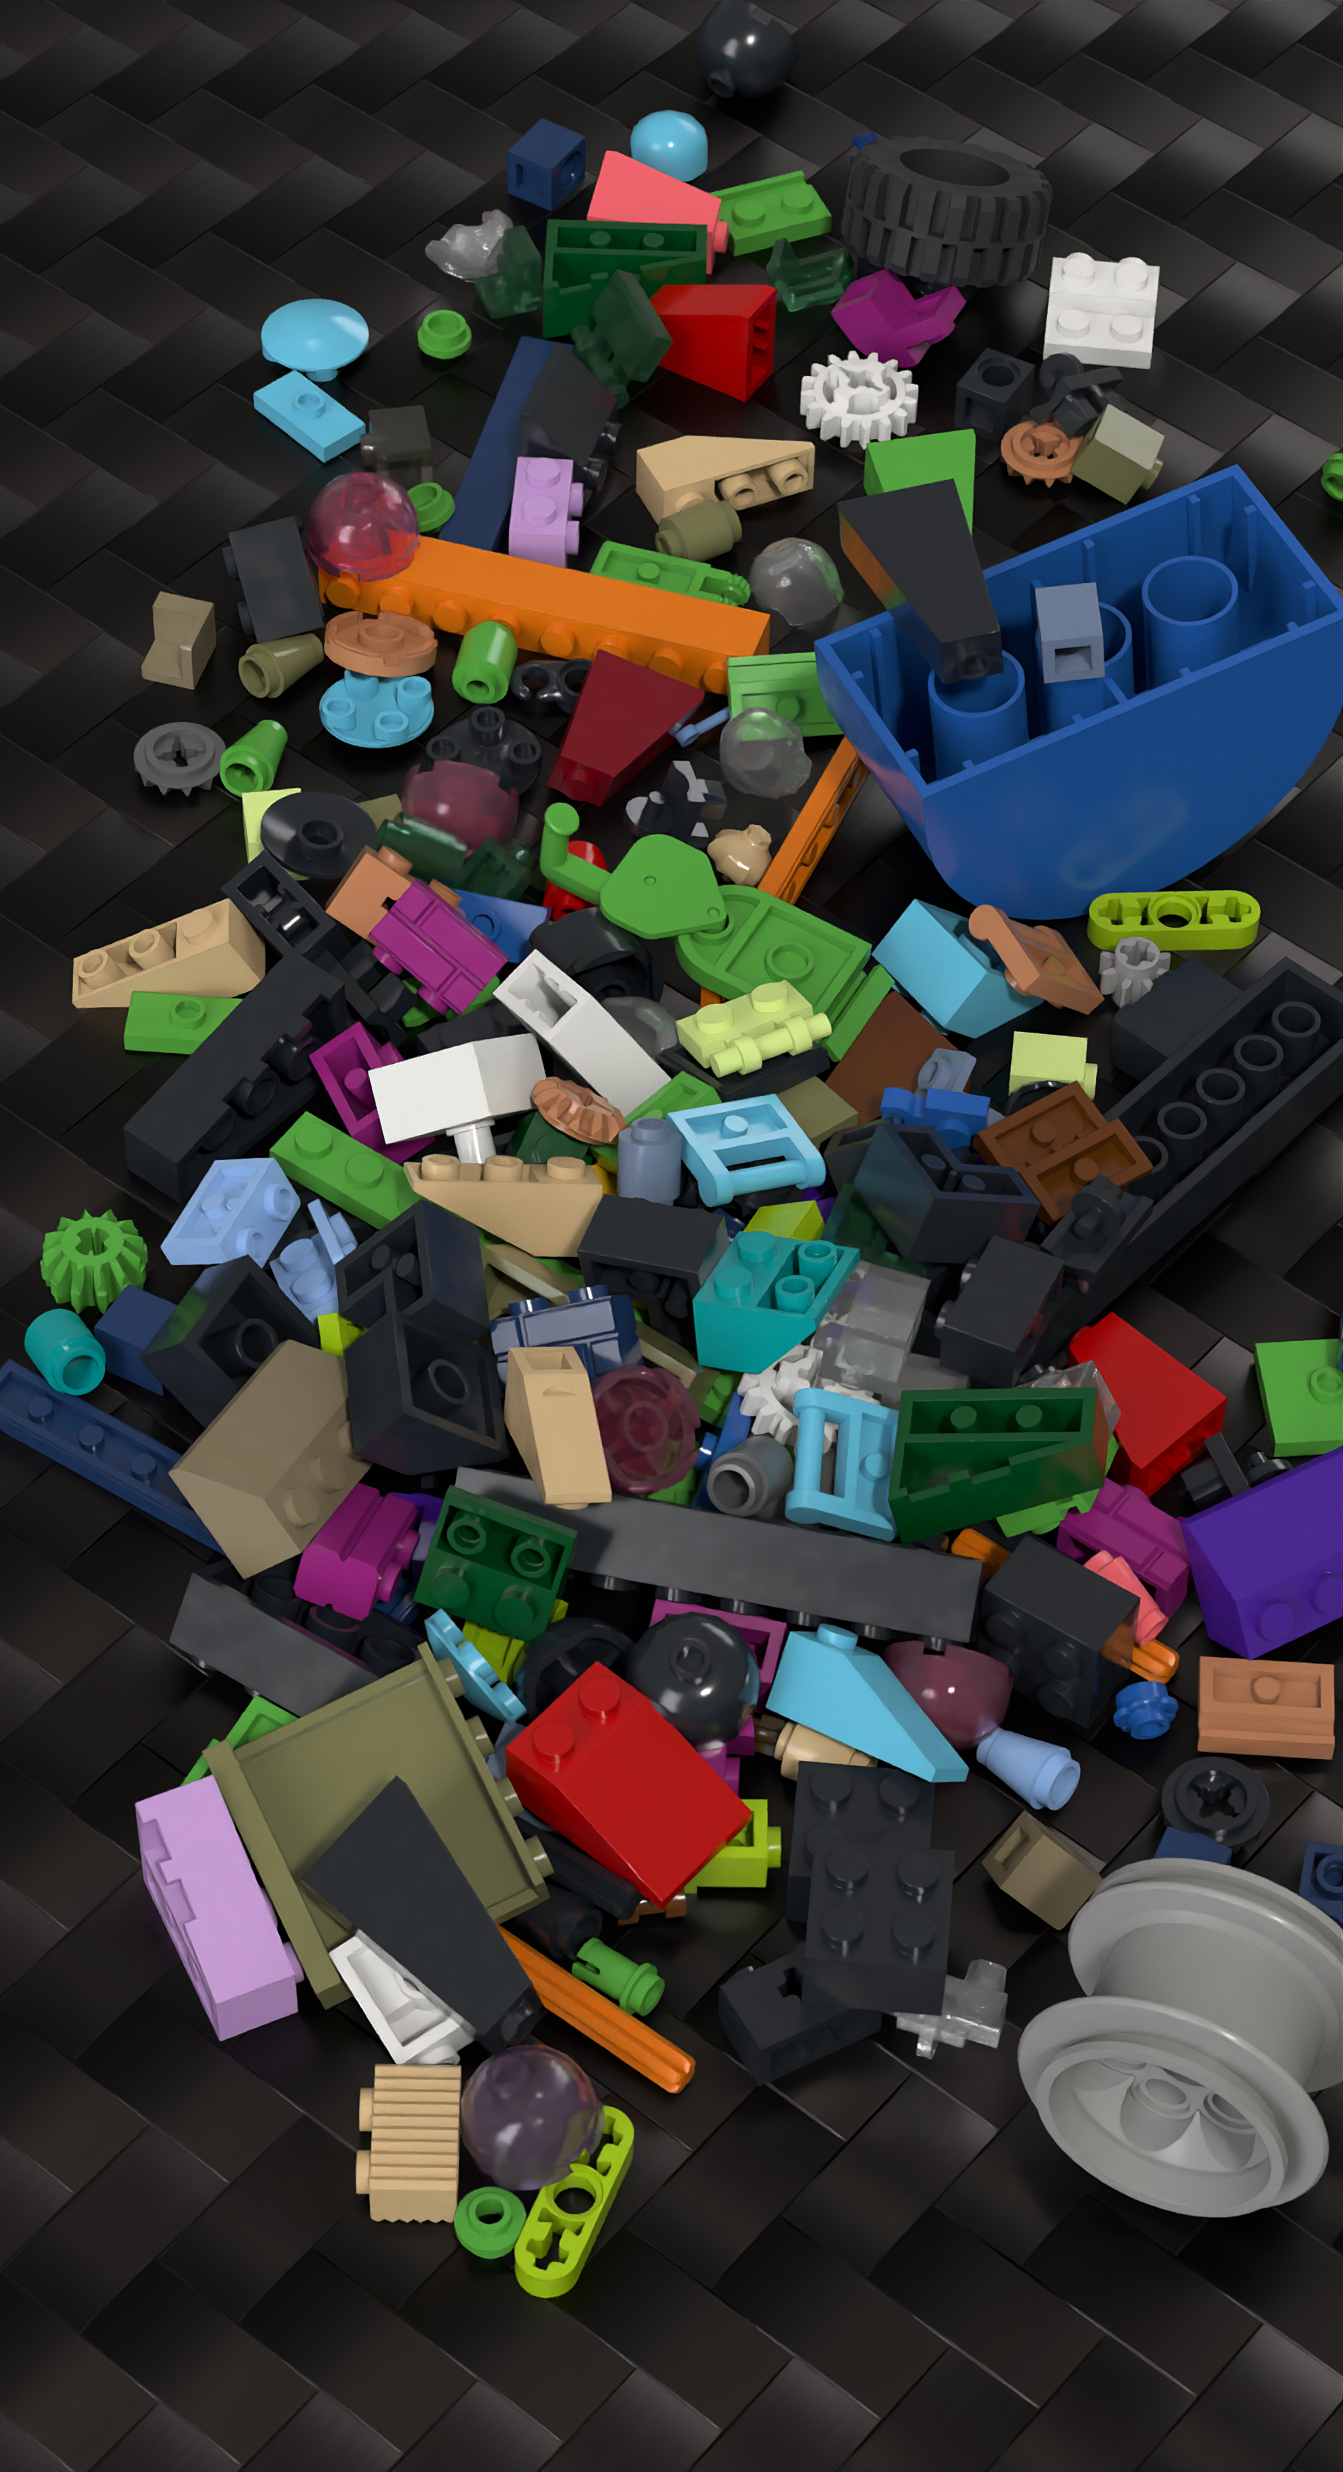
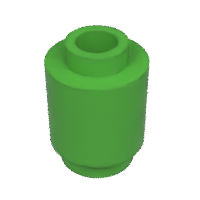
(485, 663)

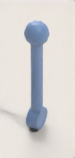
(691, 732)

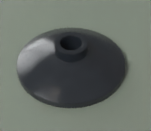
(316, 833)

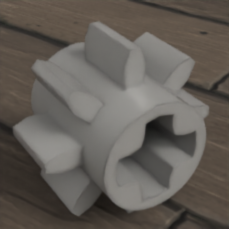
(1131, 969)

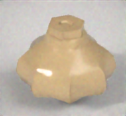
(742, 855)

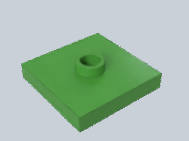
(1301, 1395)

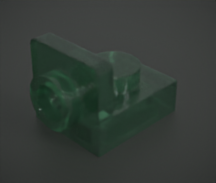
(519, 279)
(500, 870)

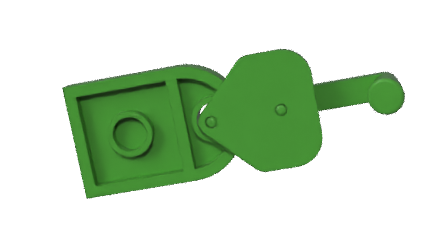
(721, 934)

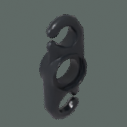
(555, 677)

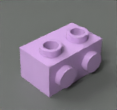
(544, 510)

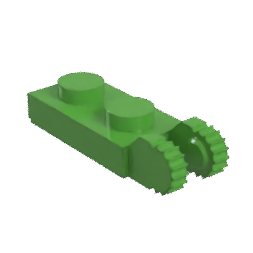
(670, 574)

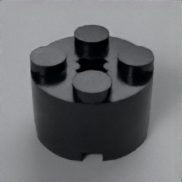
(599, 955)

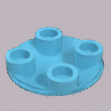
(314, 337)
(377, 709)
(472, 1670)

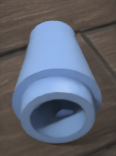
(1031, 1767)

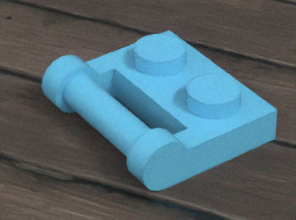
(740, 1134)
(861, 1468)

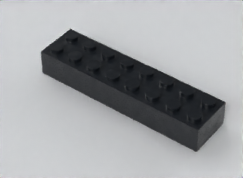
(760, 1564)

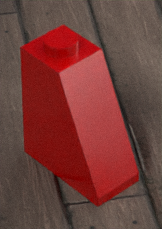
(719, 334)
(1161, 1403)

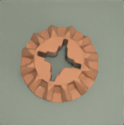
(1046, 439)
(578, 1111)

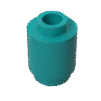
(65, 1352)

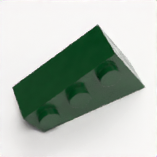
(587, 253)
(992, 1454)

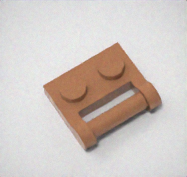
(1036, 960)

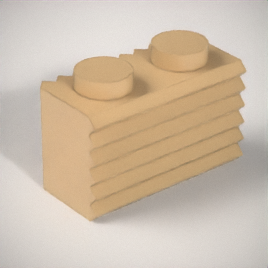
(413, 2142)

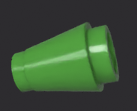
(253, 759)

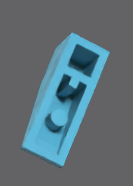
(860, 1702)

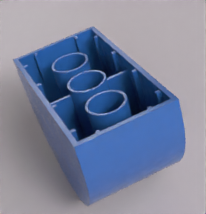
(1122, 781)

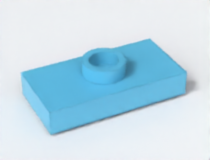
(309, 415)

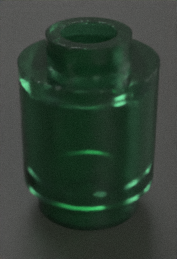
(425, 845)

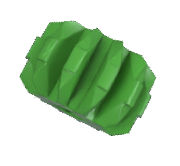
(93, 1260)

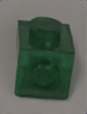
(809, 280)

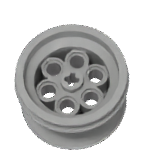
(1194, 2040)

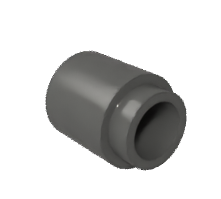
(750, 1476)

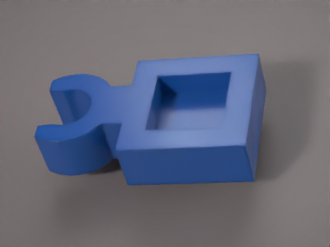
(952, 1114)

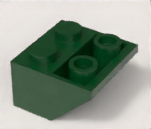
(496, 1565)

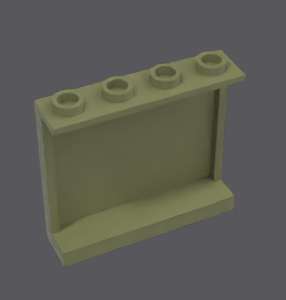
(319, 1773)

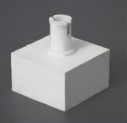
(459, 1092)

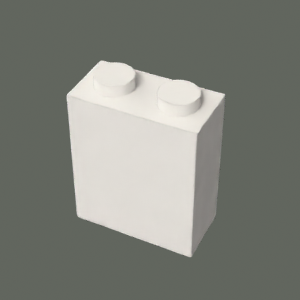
(580, 1034)

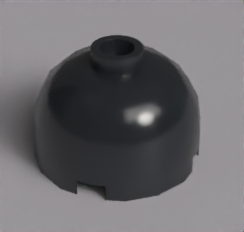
(742, 52)
(562, 1655)
(697, 1677)

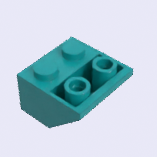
(766, 1298)

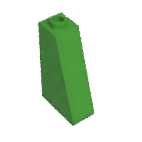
(921, 461)

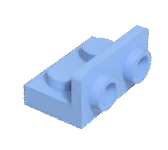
(233, 1213)
(307, 1265)

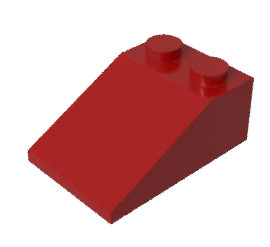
(624, 1785)

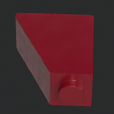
(619, 727)

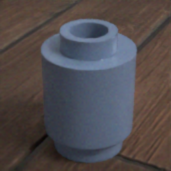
(649, 1161)

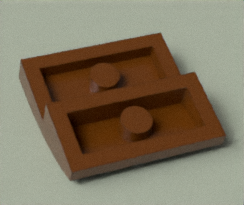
(1062, 1148)

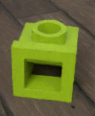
(746, 1856)

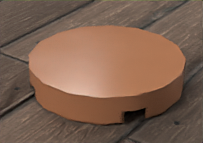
(381, 646)

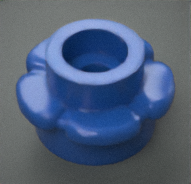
(1145, 1709)

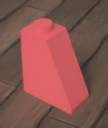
(642, 194)

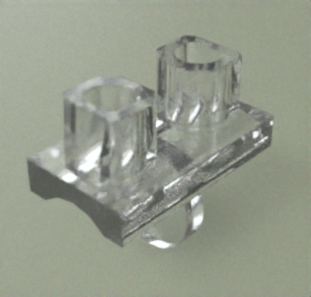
(970, 2011)

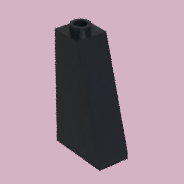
(927, 574)
(416, 1911)

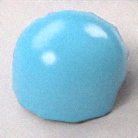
(671, 144)

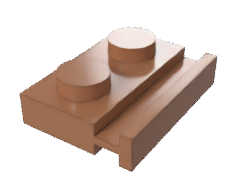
(1266, 1708)

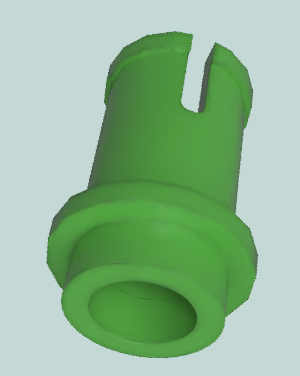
(632, 1985)

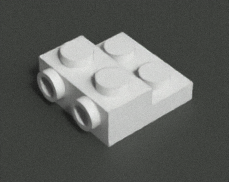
(1102, 310)
(401, 2015)

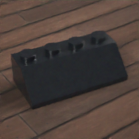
(285, 1644)

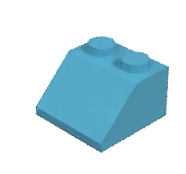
(949, 972)

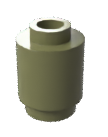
(699, 531)

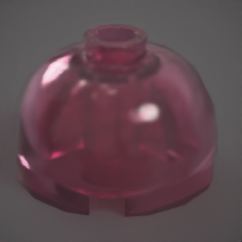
(363, 527)
(462, 801)
(645, 1428)
(959, 1692)

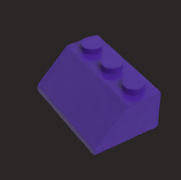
(1271, 1558)

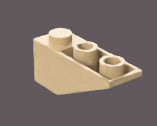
(721, 468)
(197, 954)
(525, 1204)
(556, 1425)

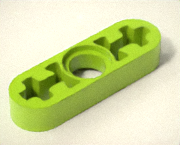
(1215, 934)
(577, 2230)

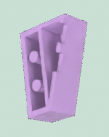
(216, 1909)

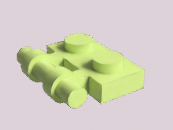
(752, 1029)

